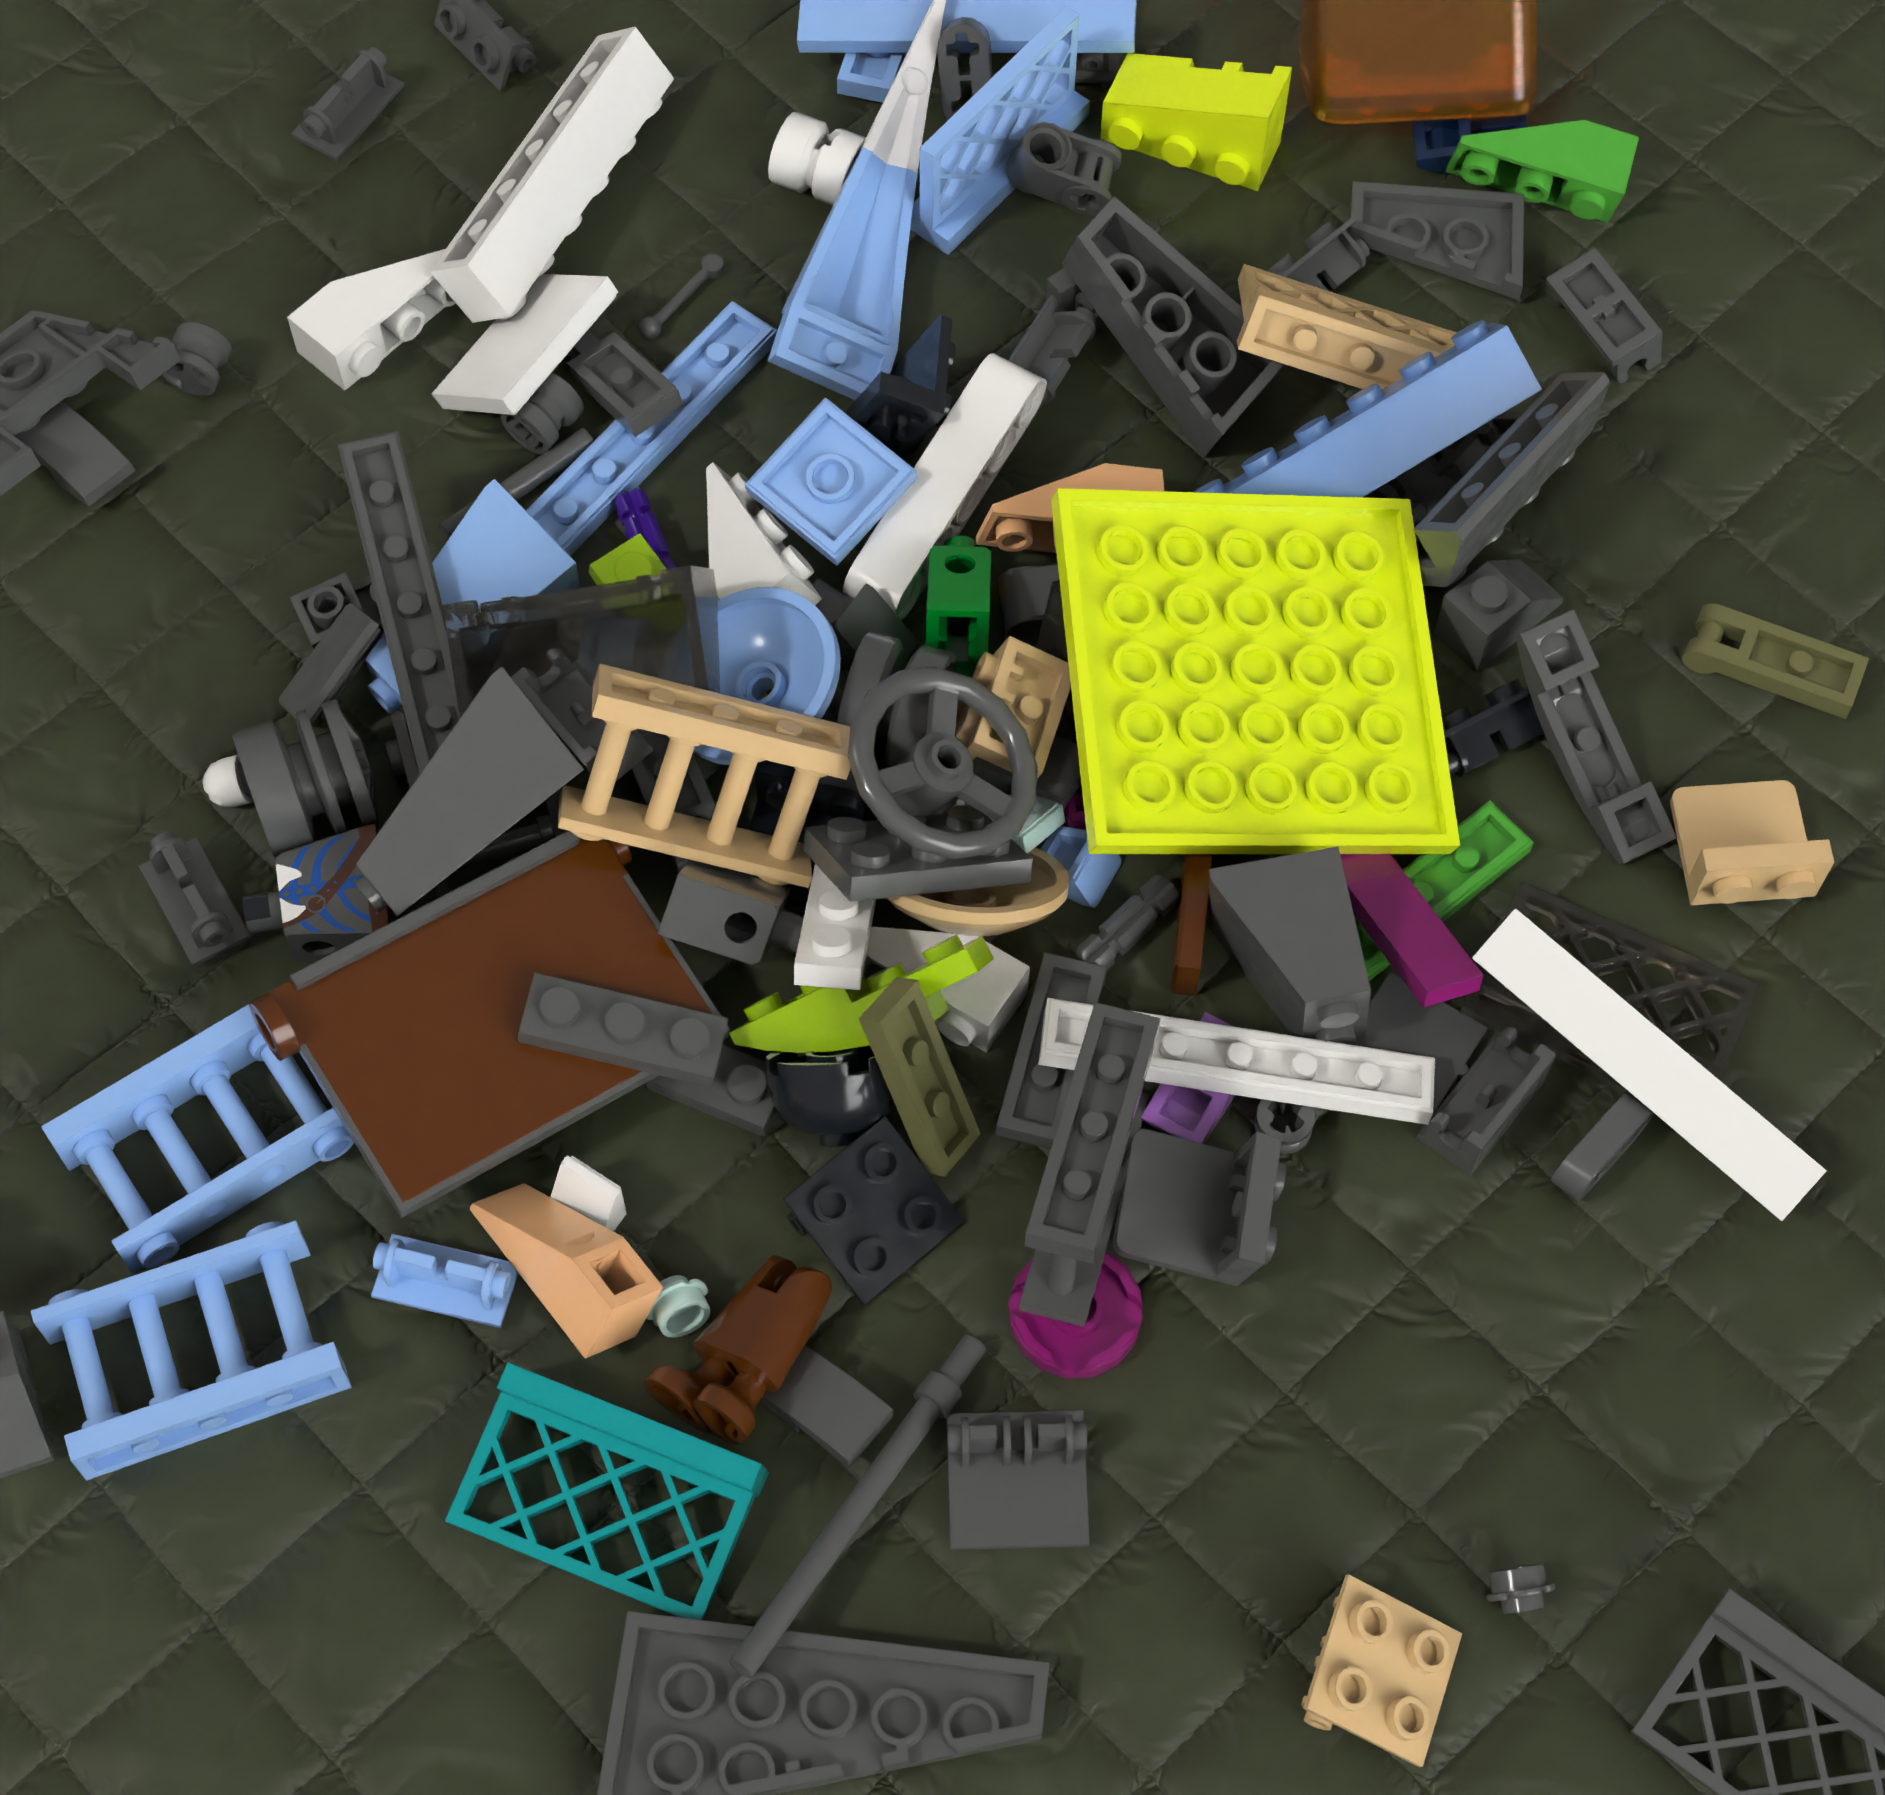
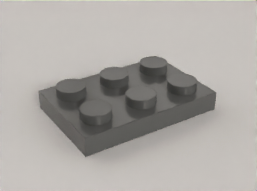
(876, 864)

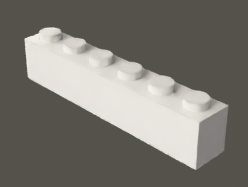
(553, 176)

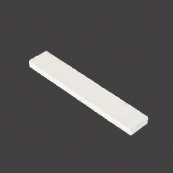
(1263, 1065)
(1649, 1065)

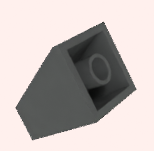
(1295, 940)

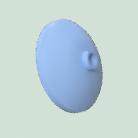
(775, 643)

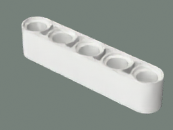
(949, 483)

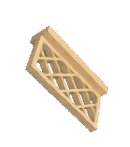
(1330, 331)

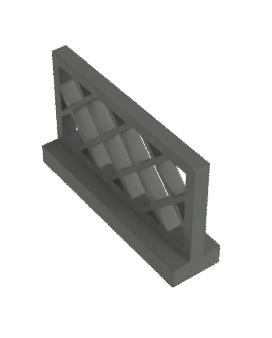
(1791, 1665)

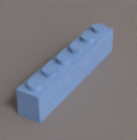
(1397, 425)

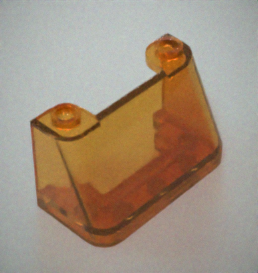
(1418, 59)

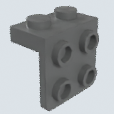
(1199, 1205)

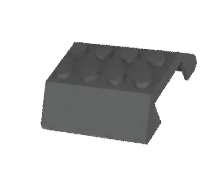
(1485, 477)

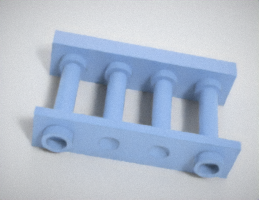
(147, 1102)
(240, 1391)

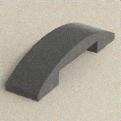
(1586, 741)

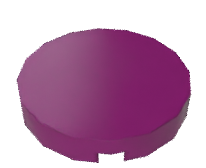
(1078, 1350)

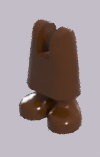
(745, 1350)

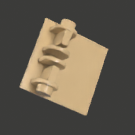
(1381, 1671)

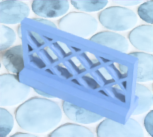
(982, 134)

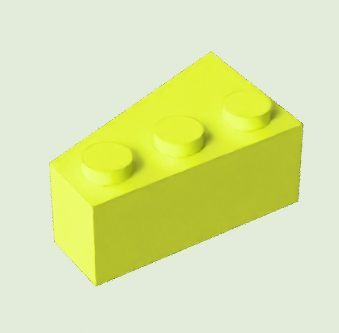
(1198, 117)

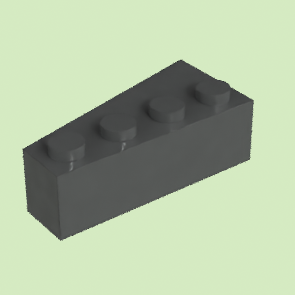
(1169, 323)

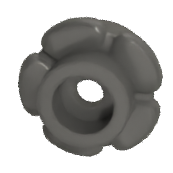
(1519, 1588)

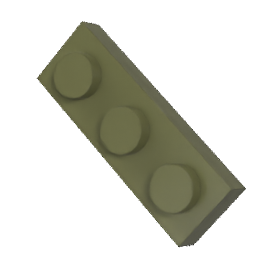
(920, 1076)

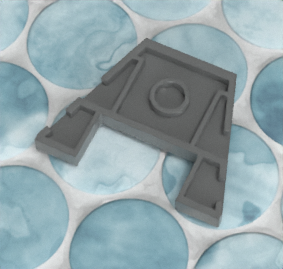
(53, 359)

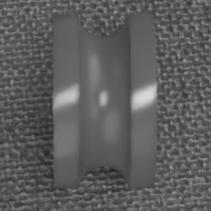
(1291, 1141)

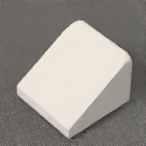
(589, 1193)

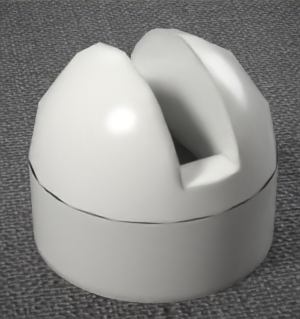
(227, 783)

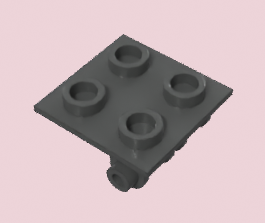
(1017, 1480)

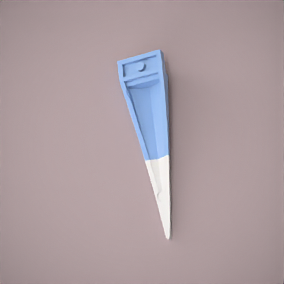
(849, 295)

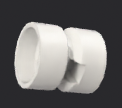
(812, 157)

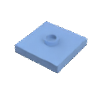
(831, 481)

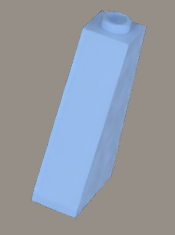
(488, 557)

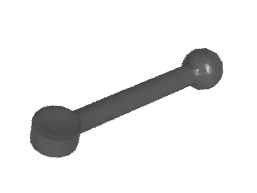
(711, 267)

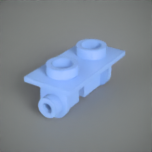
(443, 1280)

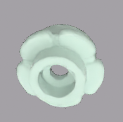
(680, 1306)

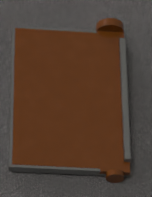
(427, 1012)

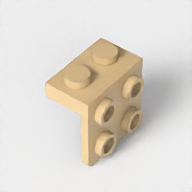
(1746, 843)

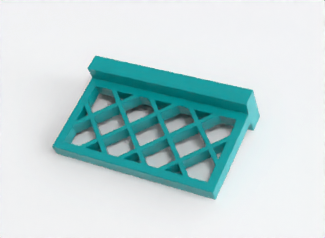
(626, 1435)

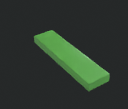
(1448, 881)

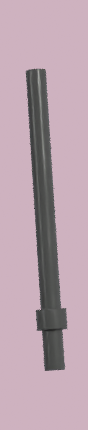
(934, 1400)

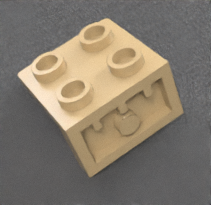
(1033, 689)

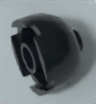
(829, 1092)

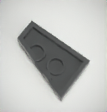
(1445, 230)

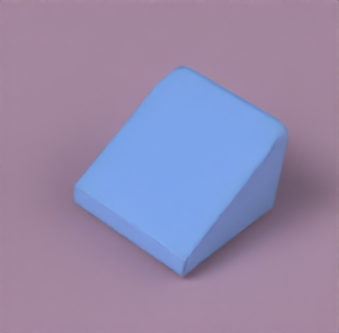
(1087, 872)

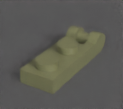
(1775, 659)

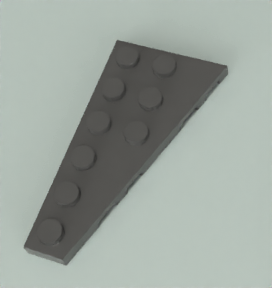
(809, 1713)

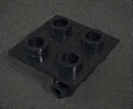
(872, 1210)

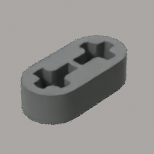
(950, 63)
(1602, 1146)

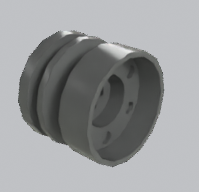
(306, 777)

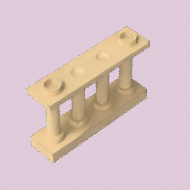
(717, 720)

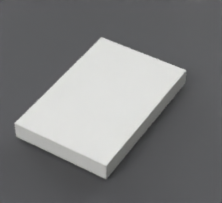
(525, 349)

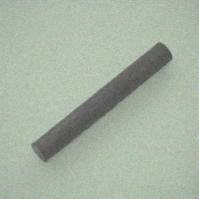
(532, 474)

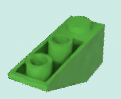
(1559, 164)

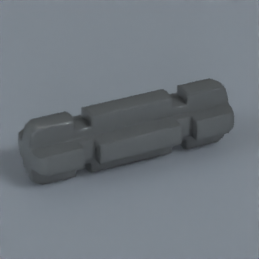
(1129, 922)

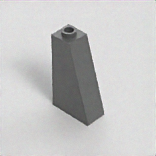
(473, 789)

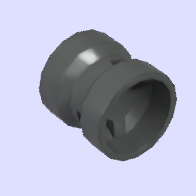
(543, 415)

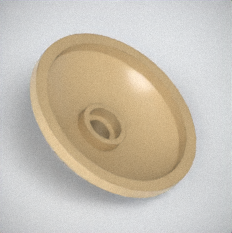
(995, 908)

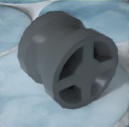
(201, 355)

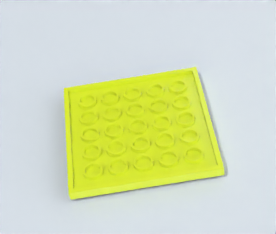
(1251, 674)

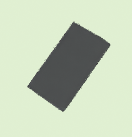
(332, 663)

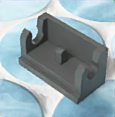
(1607, 313)
(565, 703)
(1486, 1101)

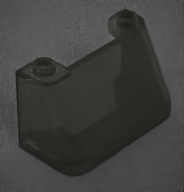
(640, 625)

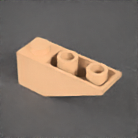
(1027, 518)
(573, 1266)

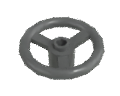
(941, 765)

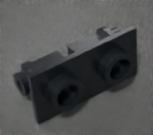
(1508, 714)

